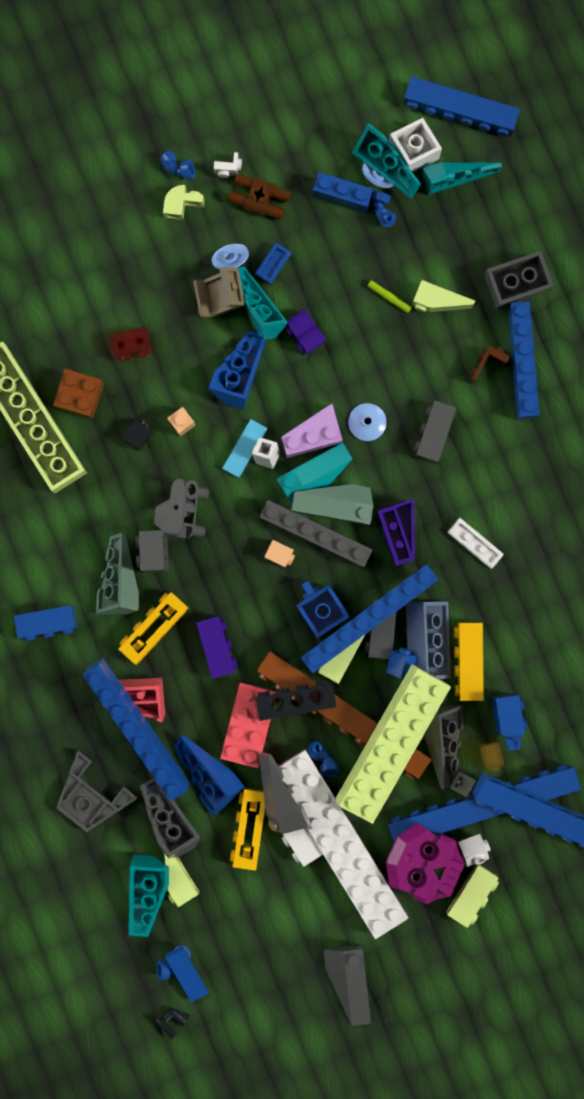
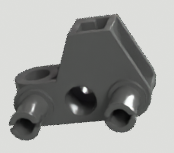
(172, 514)

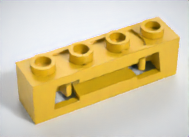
(140, 628)
(244, 860)

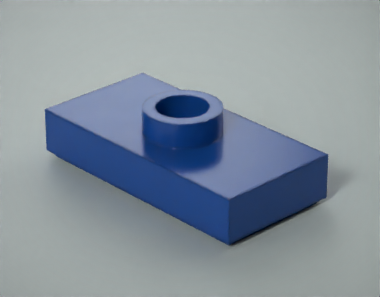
(273, 263)

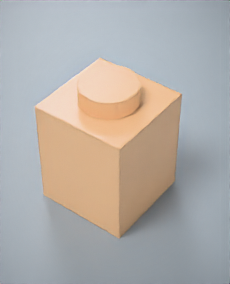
(181, 421)
(280, 554)

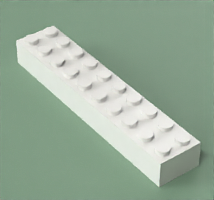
(343, 846)

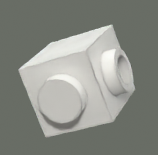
(266, 453)
(474, 850)

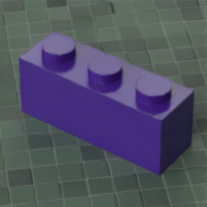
(217, 647)

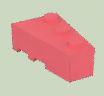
(147, 696)

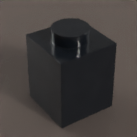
(138, 434)

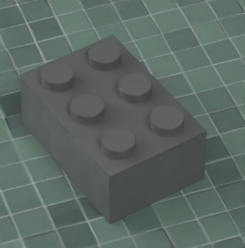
(518, 280)
(153, 551)

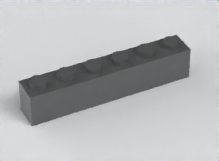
(315, 534)

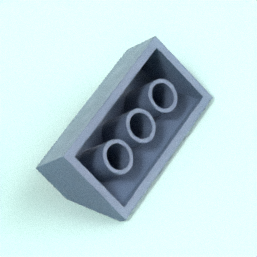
(430, 636)

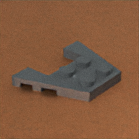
(84, 803)

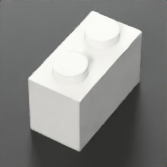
(303, 845)

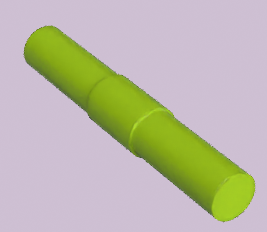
(389, 296)

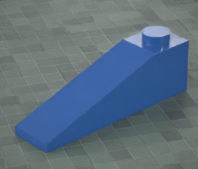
(236, 375)
(214, 780)

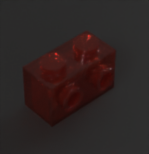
(131, 344)

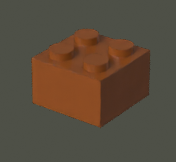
(78, 394)

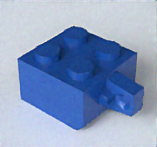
(321, 609)
(509, 719)

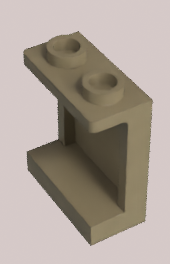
(219, 293)

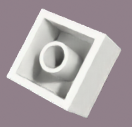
(416, 145)

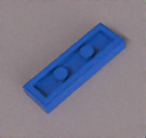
(186, 974)

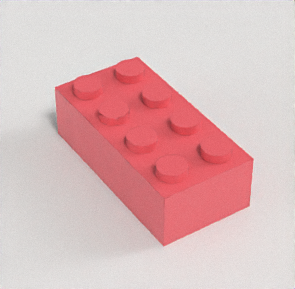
(245, 733)

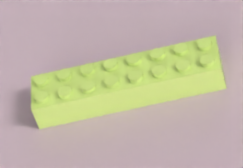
(36, 426)
(392, 744)

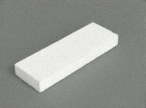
(475, 543)

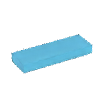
(243, 449)

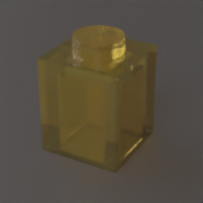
(491, 756)

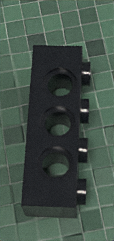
(325, 701)

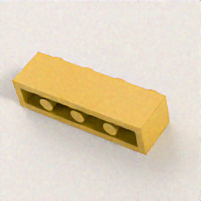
(469, 661)

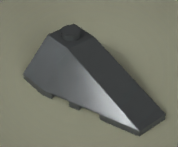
(443, 742)
(280, 806)
(169, 824)
(347, 973)

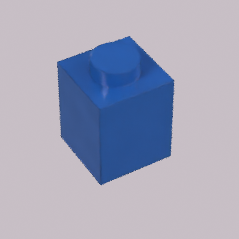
(400, 662)

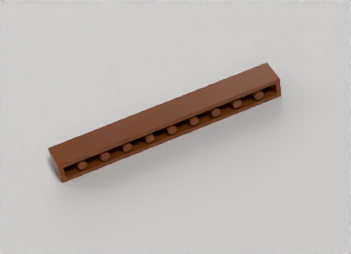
(344, 714)

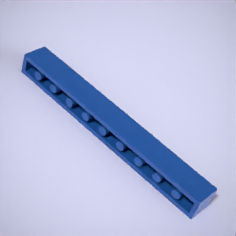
(465, 811)

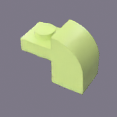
(177, 200)

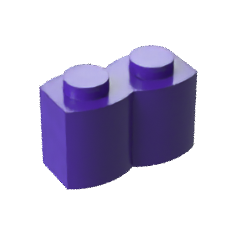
(305, 332)

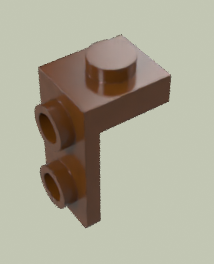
(497, 355)

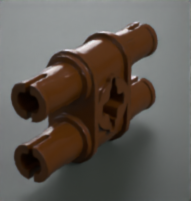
(256, 187)

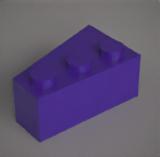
(398, 528)

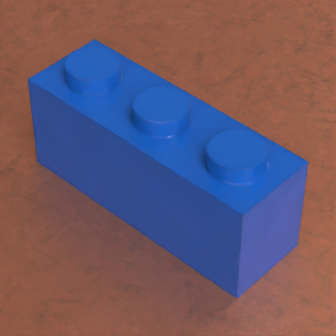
(342, 192)
(46, 623)

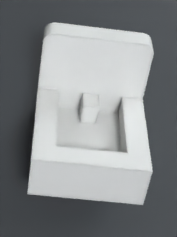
(227, 169)

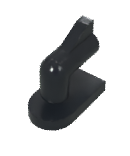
(173, 1014)

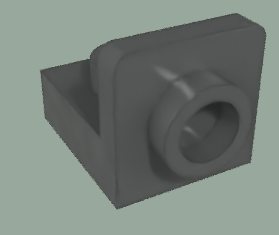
(463, 785)

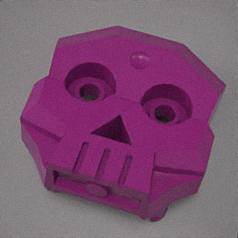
(409, 857)

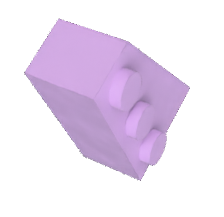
(313, 434)

